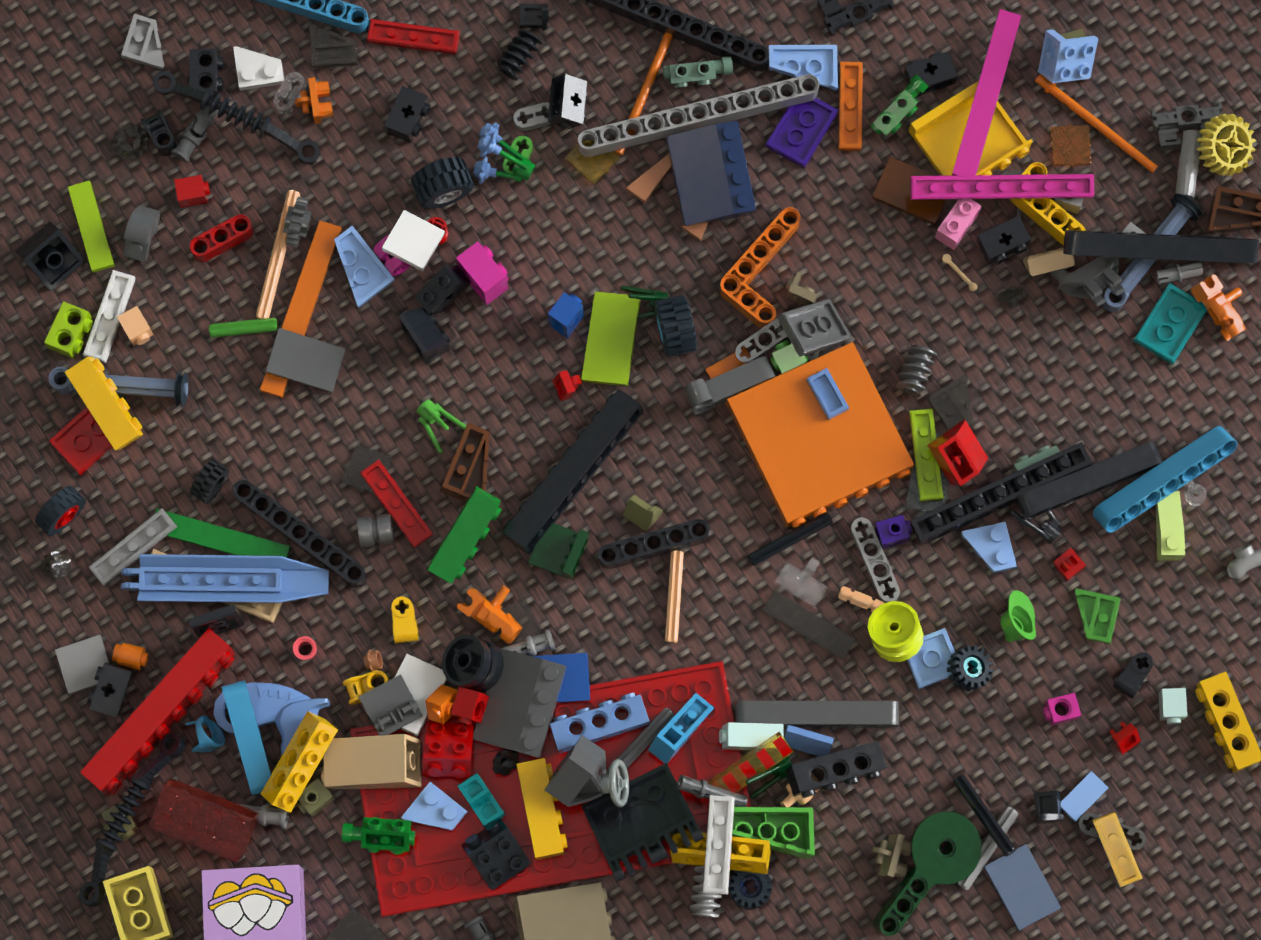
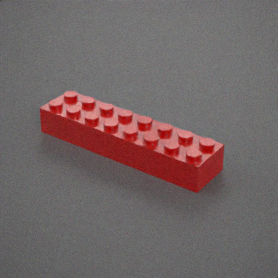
(158, 713)

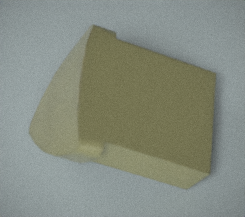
(641, 513)

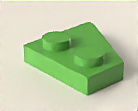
(1098, 614)

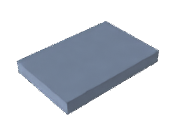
(1022, 887)

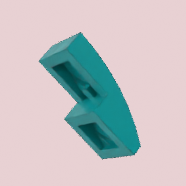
(481, 800)

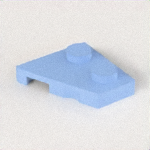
(992, 545)
(435, 809)

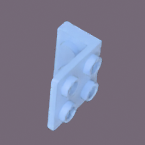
(1067, 58)

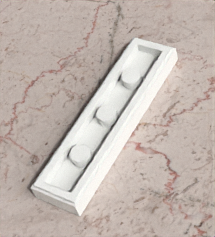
(106, 321)
(718, 844)

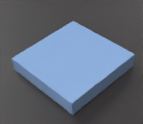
(931, 661)

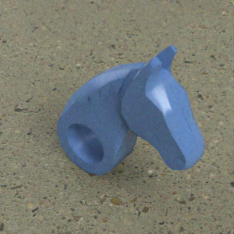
(274, 705)

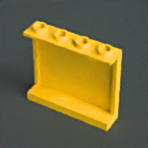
(942, 130)

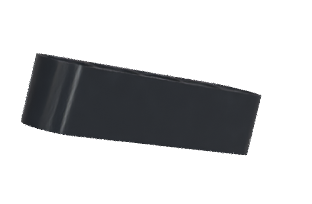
(662, 535)

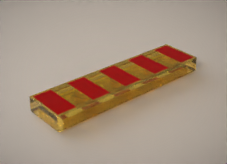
(753, 763)

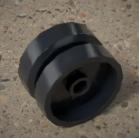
(472, 663)

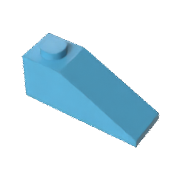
(680, 728)

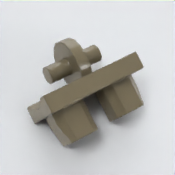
(889, 854)

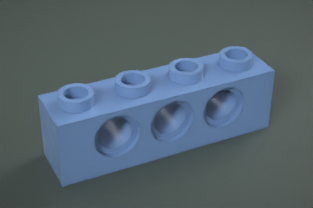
(636, 719)

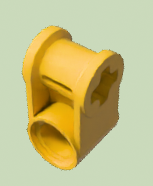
(404, 624)
(363, 684)

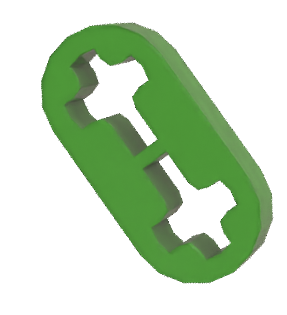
(525, 153)

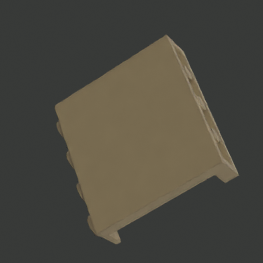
(564, 914)

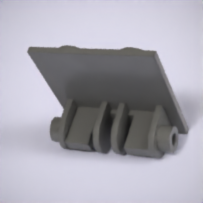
(390, 706)

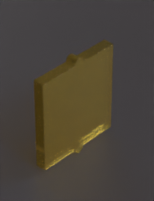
(592, 167)

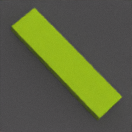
(91, 226)
(926, 466)

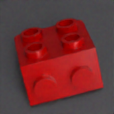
(448, 749)

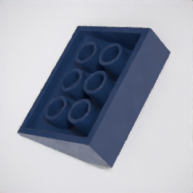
(711, 173)

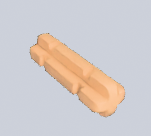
(859, 599)

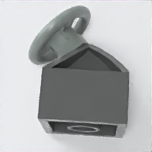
(584, 777)

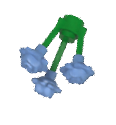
(489, 143)

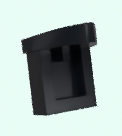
(534, 16)
(1048, 807)

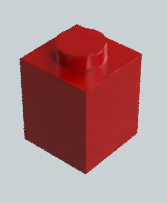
(191, 191)

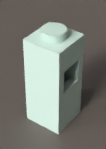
(747, 735)

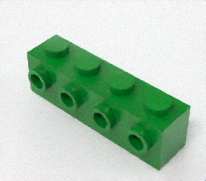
(464, 535)

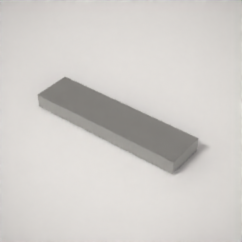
(130, 547)

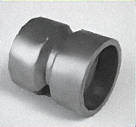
(375, 530)

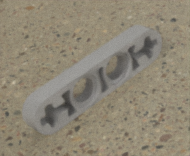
(873, 561)

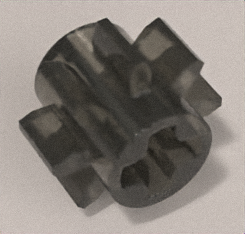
(56, 565)

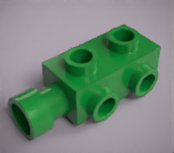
(898, 112)
(381, 834)

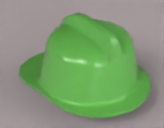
(1019, 619)

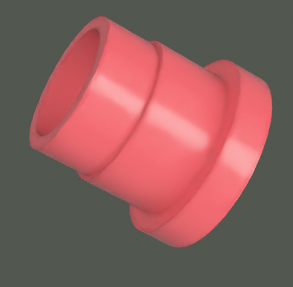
(304, 641)

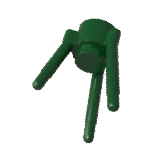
(650, 295)
(778, 769)

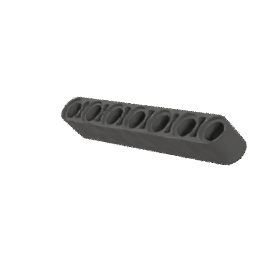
(819, 713)

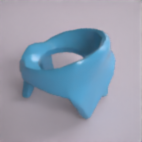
(205, 743)

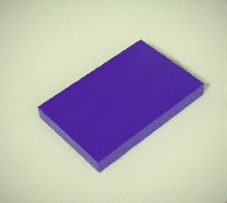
(801, 130)

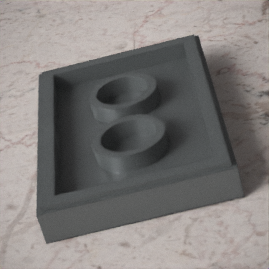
(814, 327)
(305, 360)

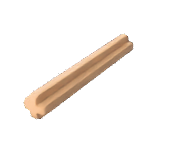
(674, 596)

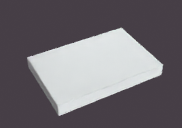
(421, 681)

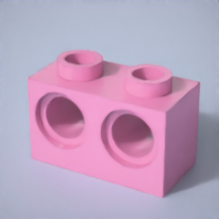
(958, 222)

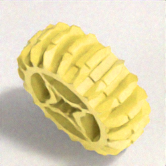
(1233, 134)

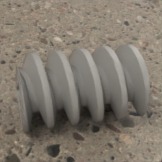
(704, 901)

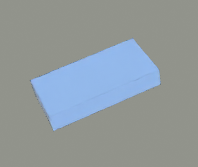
(1083, 796)

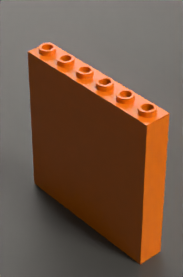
(818, 460)

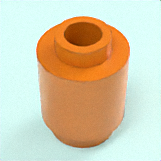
(130, 656)

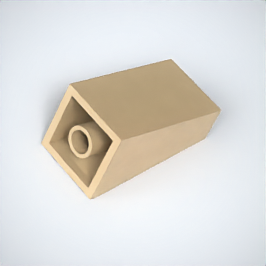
(373, 762)

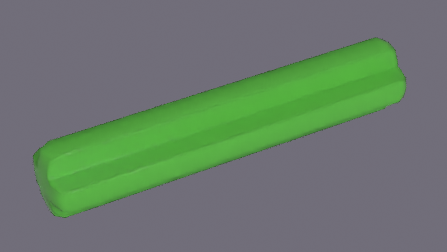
(243, 327)

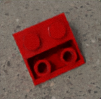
(958, 454)

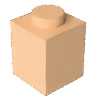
(135, 326)

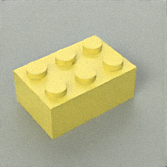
(138, 906)

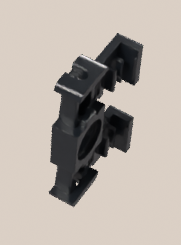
(838, 18)

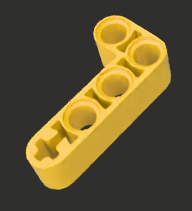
(1049, 211)

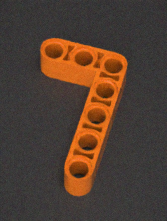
(756, 264)

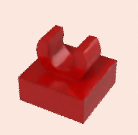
(566, 385)
(1069, 564)
(1125, 738)

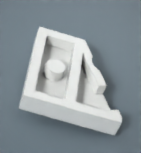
(257, 69)

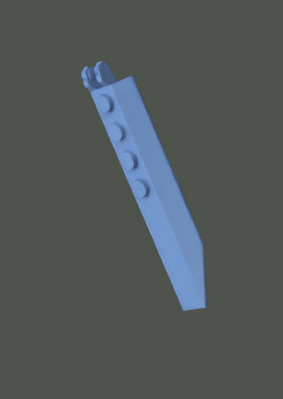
(225, 578)

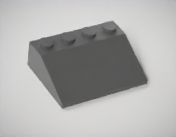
(521, 704)

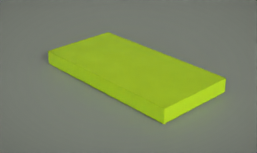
(611, 339)

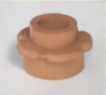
(373, 660)

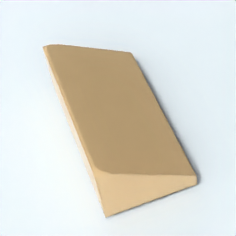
(1048, 262)

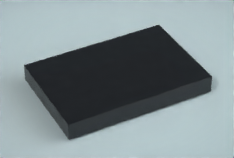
(217, 620)

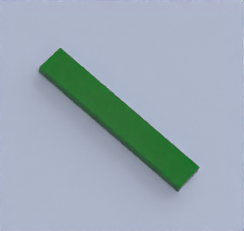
(223, 539)

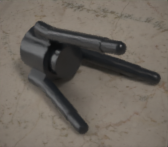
(1047, 530)

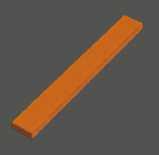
(306, 294)

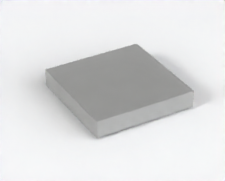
(80, 663)

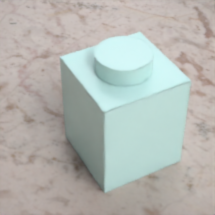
(1172, 705)

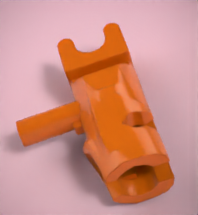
(1220, 305)
(491, 615)

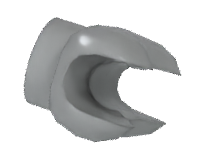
(1245, 560)

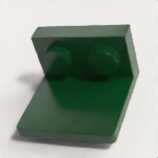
(560, 550)

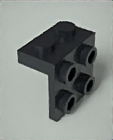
(495, 854)

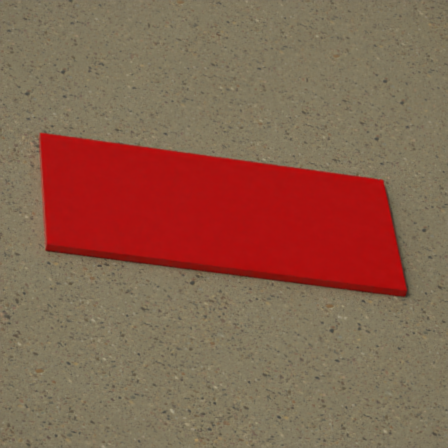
(442, 874)

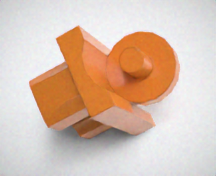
(319, 110)

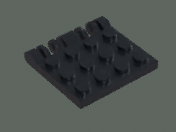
(650, 815)

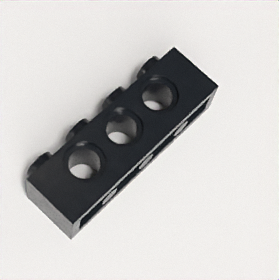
(868, 754)

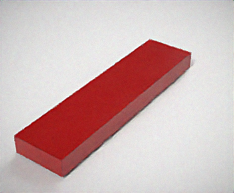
(413, 36)
(396, 504)

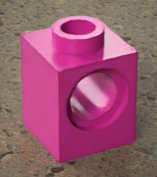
(1069, 702)

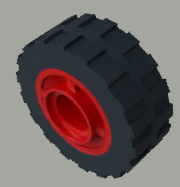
(60, 510)

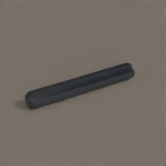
(790, 539)
(984, 815)

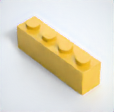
(104, 403)
(540, 809)

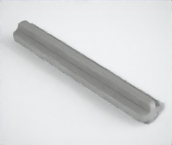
(989, 846)

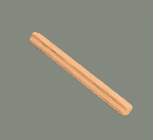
(276, 261)

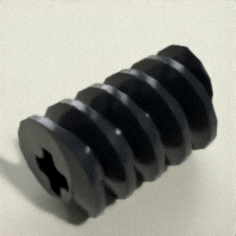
(517, 53)

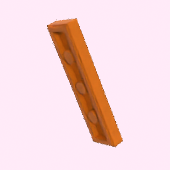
(850, 106)

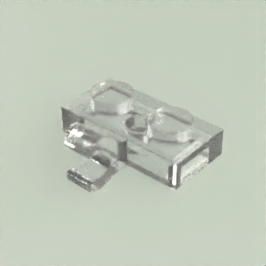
(801, 582)

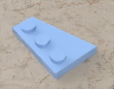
(805, 60)
(362, 266)

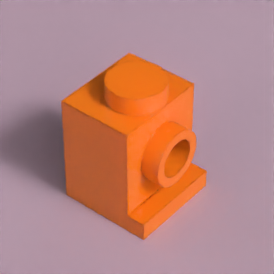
(440, 704)

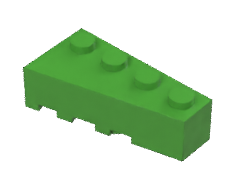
(786, 828)

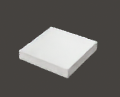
(413, 240)

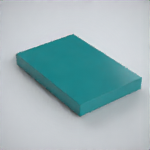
(1170, 324)

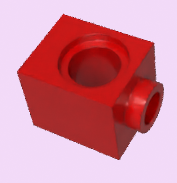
(469, 705)

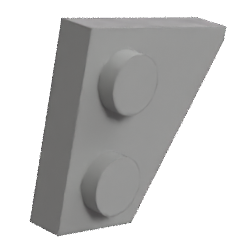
(143, 43)

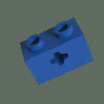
(566, 314)

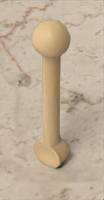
(947, 260)

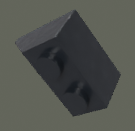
(50, 256)
(424, 334)

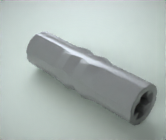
(1188, 164)

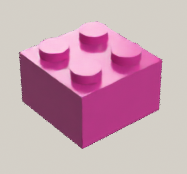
(486, 276)

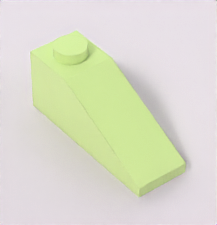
(1170, 528)

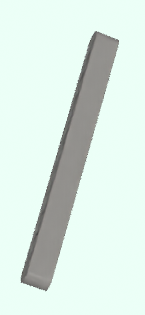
(706, 107)

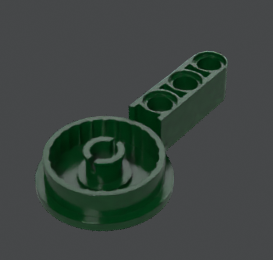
(932, 865)

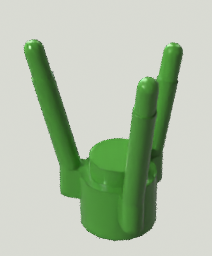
(431, 413)

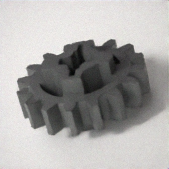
(297, 221)

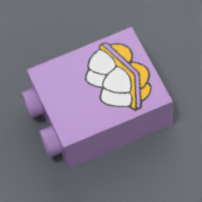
(254, 903)

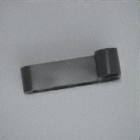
(714, 392)

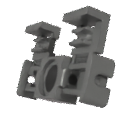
(1169, 121)

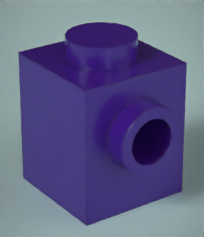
(893, 531)

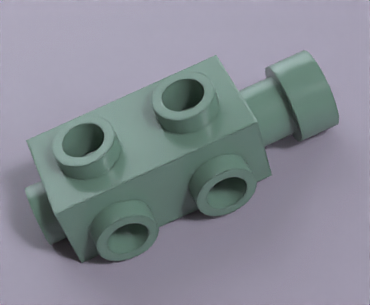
(692, 72)

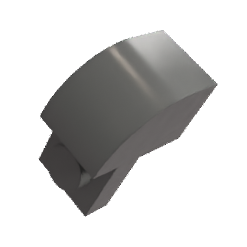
(139, 231)

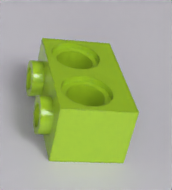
(62, 328)

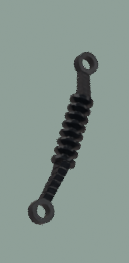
(265, 127)
(105, 846)

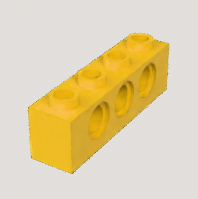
(1221, 686)
(299, 761)
(746, 853)

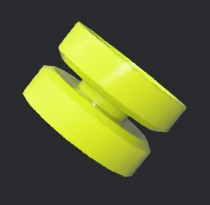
(895, 631)

